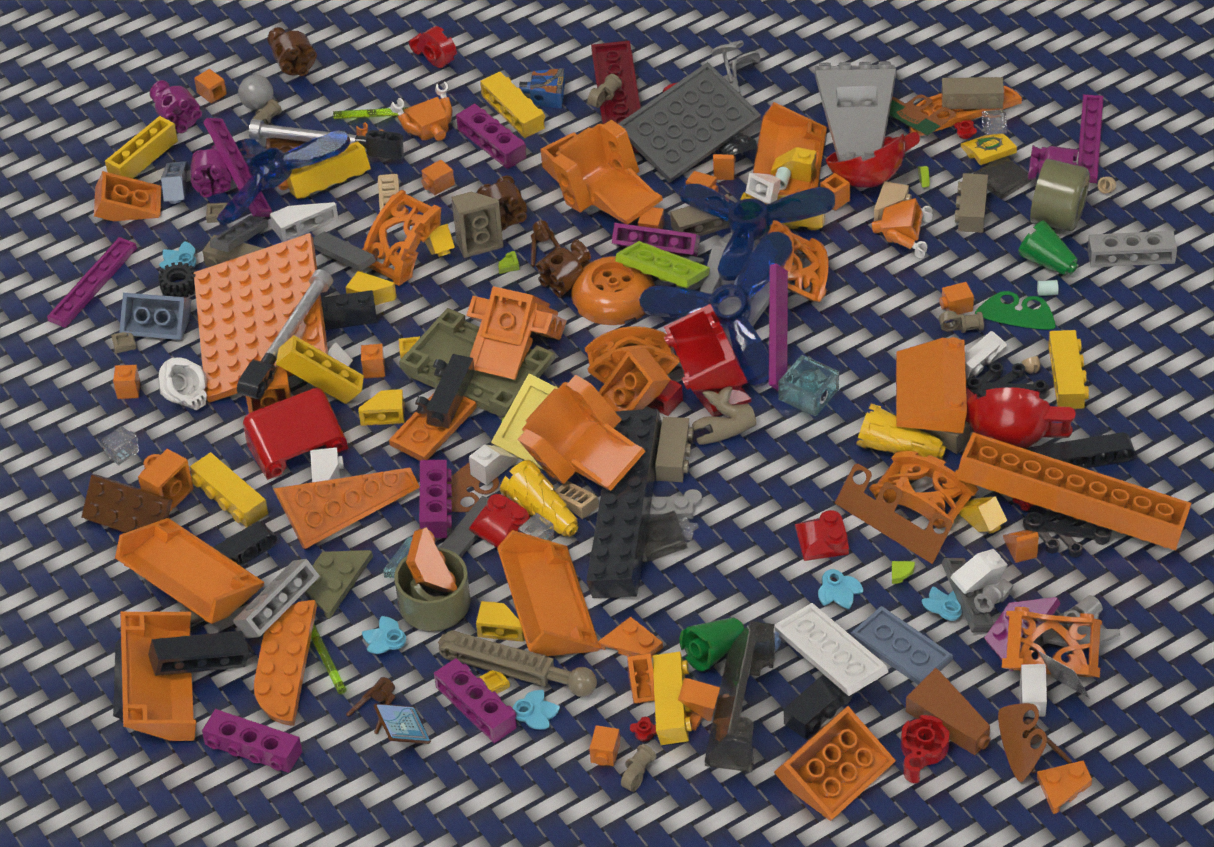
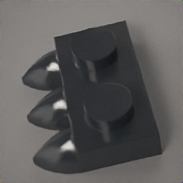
(738, 144)

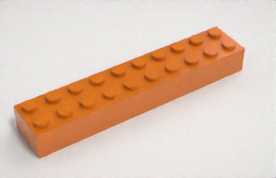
(1073, 491)

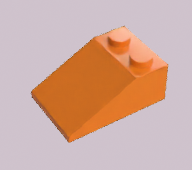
(126, 198)
(634, 382)

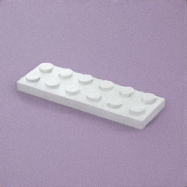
(831, 649)

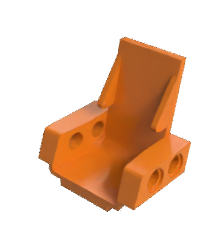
(602, 172)
(507, 328)
(577, 434)

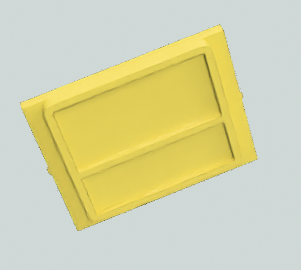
(527, 400)

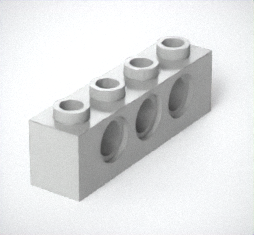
(1132, 249)
(276, 598)

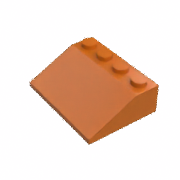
(835, 764)

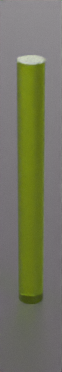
(364, 113)
(327, 661)

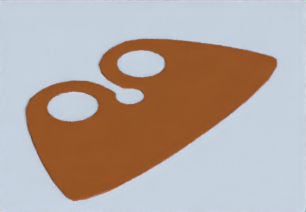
(460, 482)
(1018, 749)

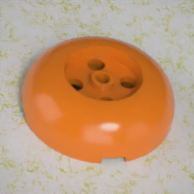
(619, 295)

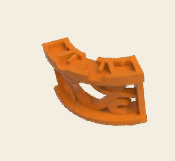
(391, 215)
(815, 273)
(610, 348)
(911, 466)
(1022, 656)

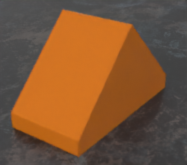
(724, 166)
(1022, 544)
(641, 677)
(699, 697)

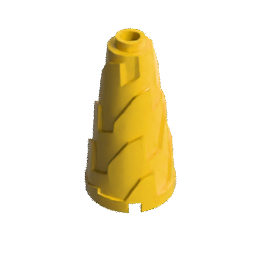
(882, 434)
(537, 495)

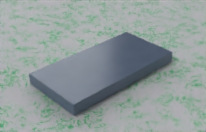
(901, 645)

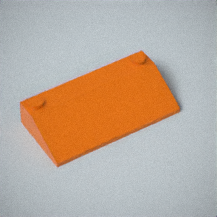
(782, 132)
(932, 386)
(187, 569)
(547, 596)
(151, 702)

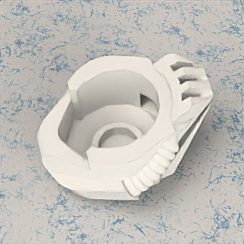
(183, 383)

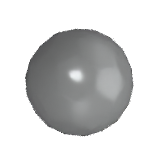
(255, 92)

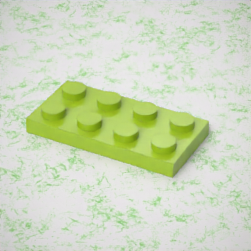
(662, 264)

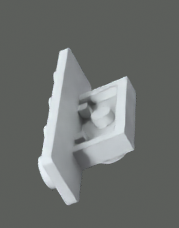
(982, 353)

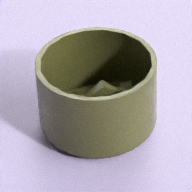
(1060, 194)
(432, 612)

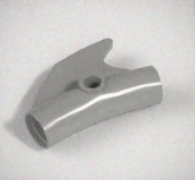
(1088, 605)

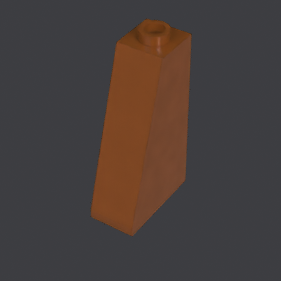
(942, 700)

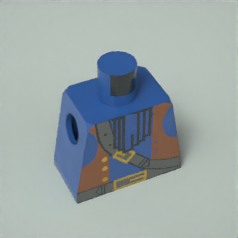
(546, 87)

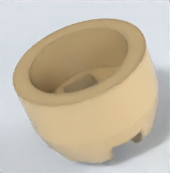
(1104, 183)
(1031, 364)

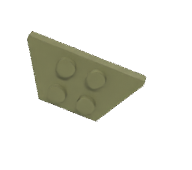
(337, 576)

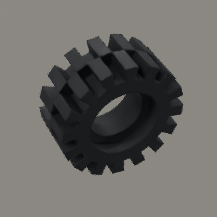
(177, 272)

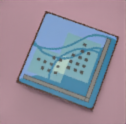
(402, 723)

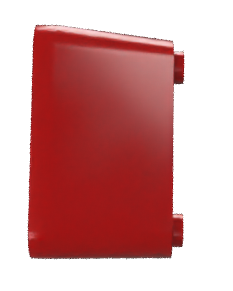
(704, 352)
(291, 430)

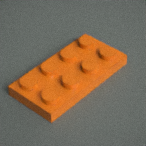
(423, 440)

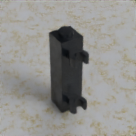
(449, 392)

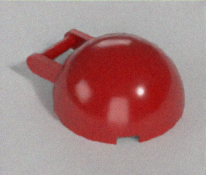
(875, 169)
(1018, 417)

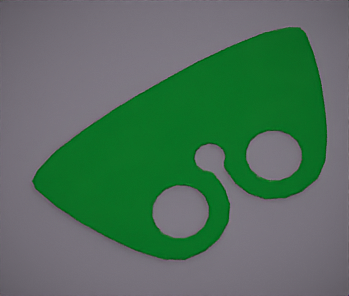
(999, 312)

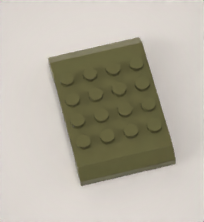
(455, 335)

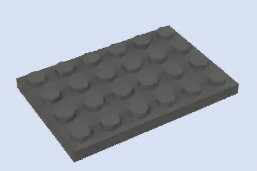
(689, 122)

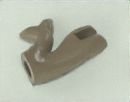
(740, 420)

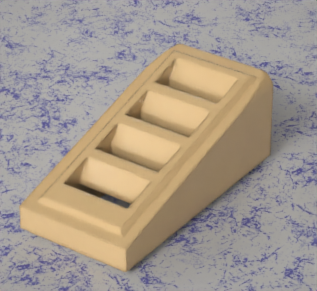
(387, 186)
(580, 509)

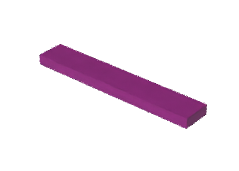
(1090, 134)
(235, 162)
(92, 282)
(778, 324)

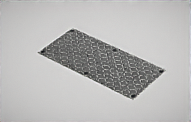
(1063, 674)

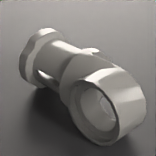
(992, 594)

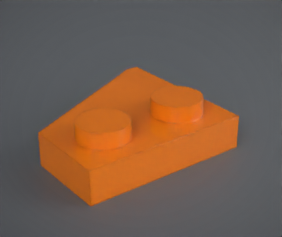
(631, 639)
(1064, 783)

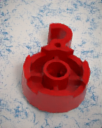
(434, 46)
(923, 743)

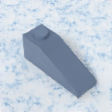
(174, 182)

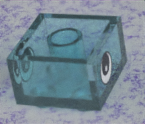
(808, 385)

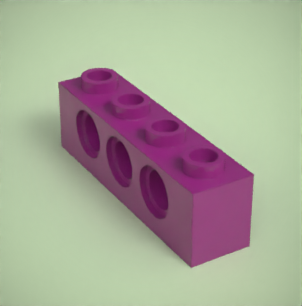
(491, 136)
(667, 240)
(434, 497)
(475, 700)
(252, 741)

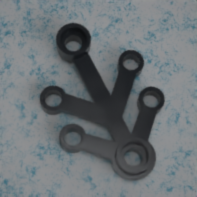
(981, 384)
(1041, 523)

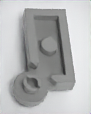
(681, 504)

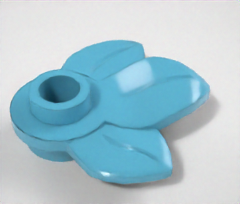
(184, 255)
(839, 591)
(943, 604)
(385, 637)
(537, 710)

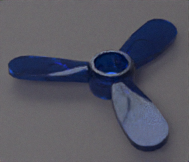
(272, 167)
(751, 218)
(754, 275)

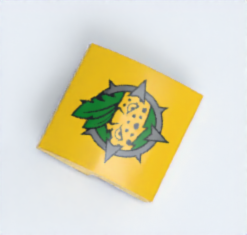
(989, 148)

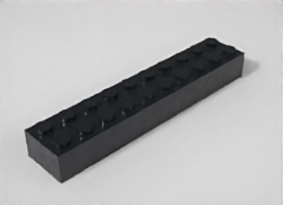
(625, 513)

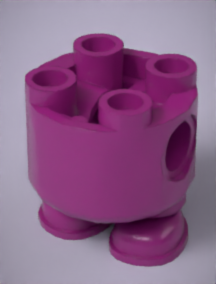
(175, 105)
(1052, 152)
(209, 172)

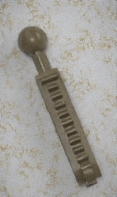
(514, 662)

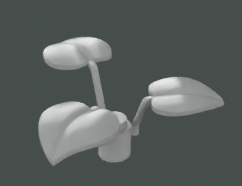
(753, 56)

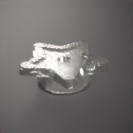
(689, 528)

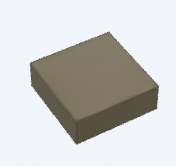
(213, 211)
(123, 342)

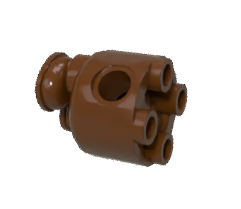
(292, 51)
(511, 203)
(563, 267)

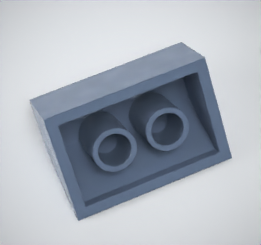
(155, 315)

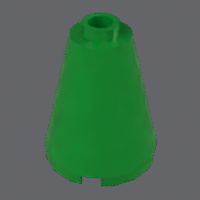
(1048, 250)
(709, 641)

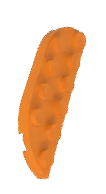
(1011, 99)
(284, 661)

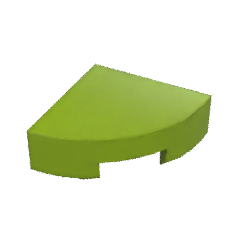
(923, 172)
(509, 263)
(901, 570)

